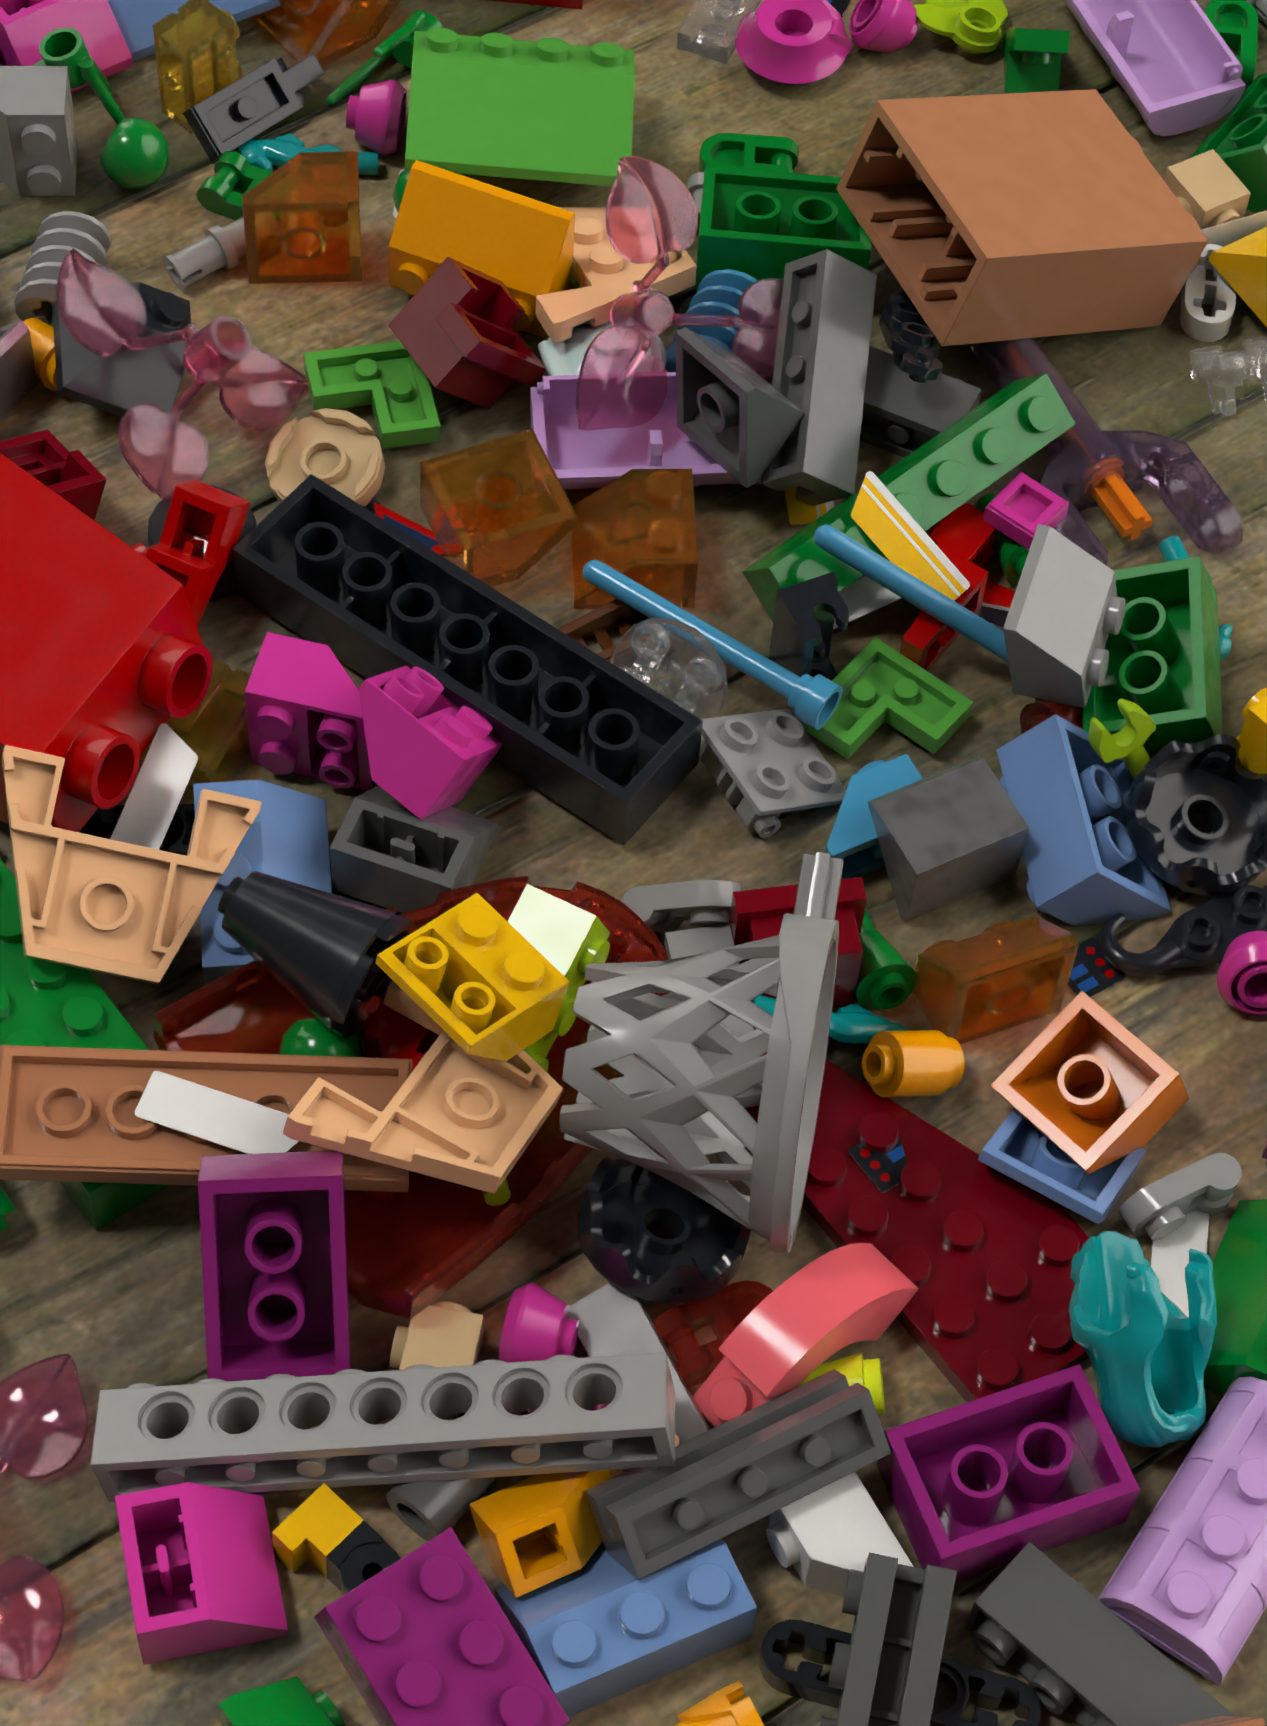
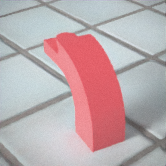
(804, 1321)

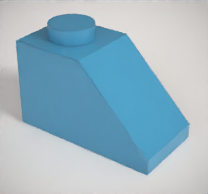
(854, 831)

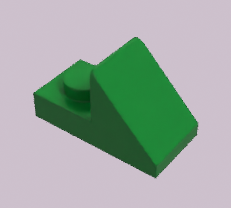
(1033, 59)

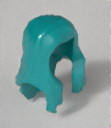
(1140, 1342)

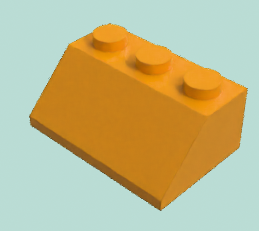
(484, 228)

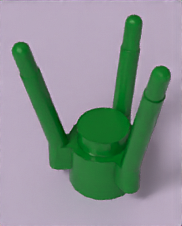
(397, 44)
(68, 48)

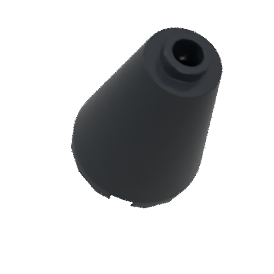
(314, 944)

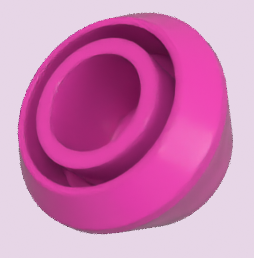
(883, 24)
(378, 116)
(1244, 973)
(536, 1326)

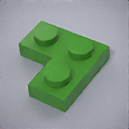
(378, 377)
(891, 689)

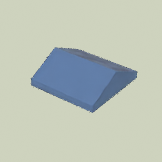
(1037, 1163)

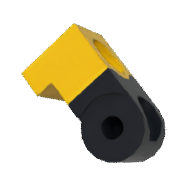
(332, 1541)

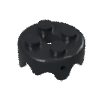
(1211, 782)
(616, 1240)

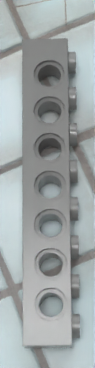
(415, 1446)

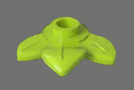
(969, 23)

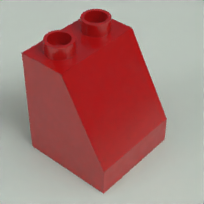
(88, 647)

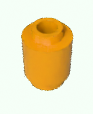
(913, 1063)

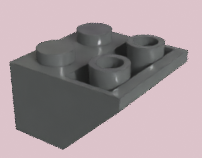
(405, 861)

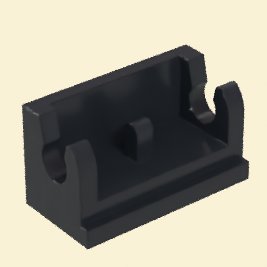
(805, 625)

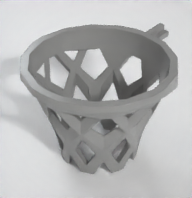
(682, 1100)

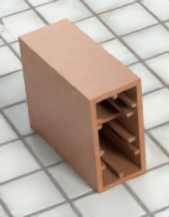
(1019, 215)

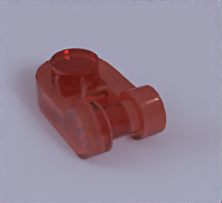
(722, 1312)

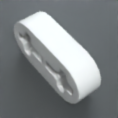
(1215, 293)

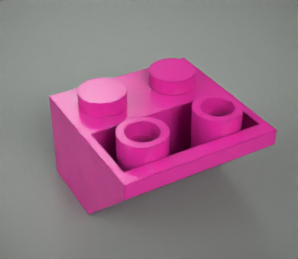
(29, 21)
(306, 714)
(421, 742)
(199, 1570)

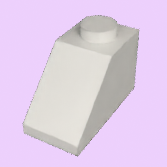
(832, 1534)

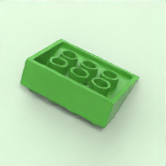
(520, 107)

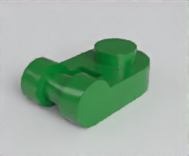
(1238, 27)
(748, 152)
(230, 172)

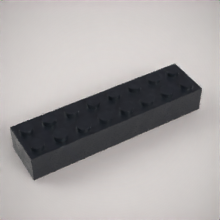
(391, 602)

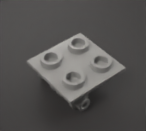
(767, 767)

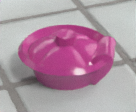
(793, 40)

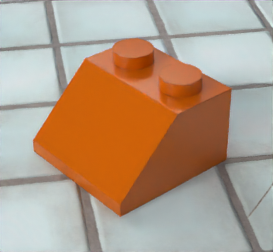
(1092, 1086)

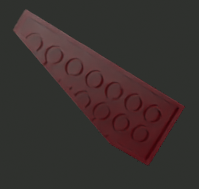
(971, 1239)

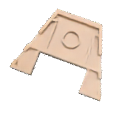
(603, 278)
(105, 899)
(449, 1119)

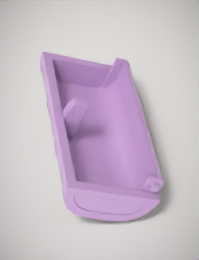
(1164, 59)
(602, 455)
(1201, 1557)

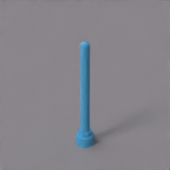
(911, 589)
(809, 696)

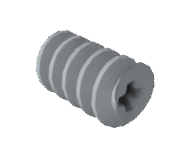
(55, 239)

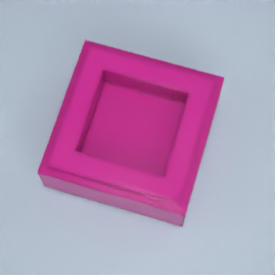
(1024, 506)

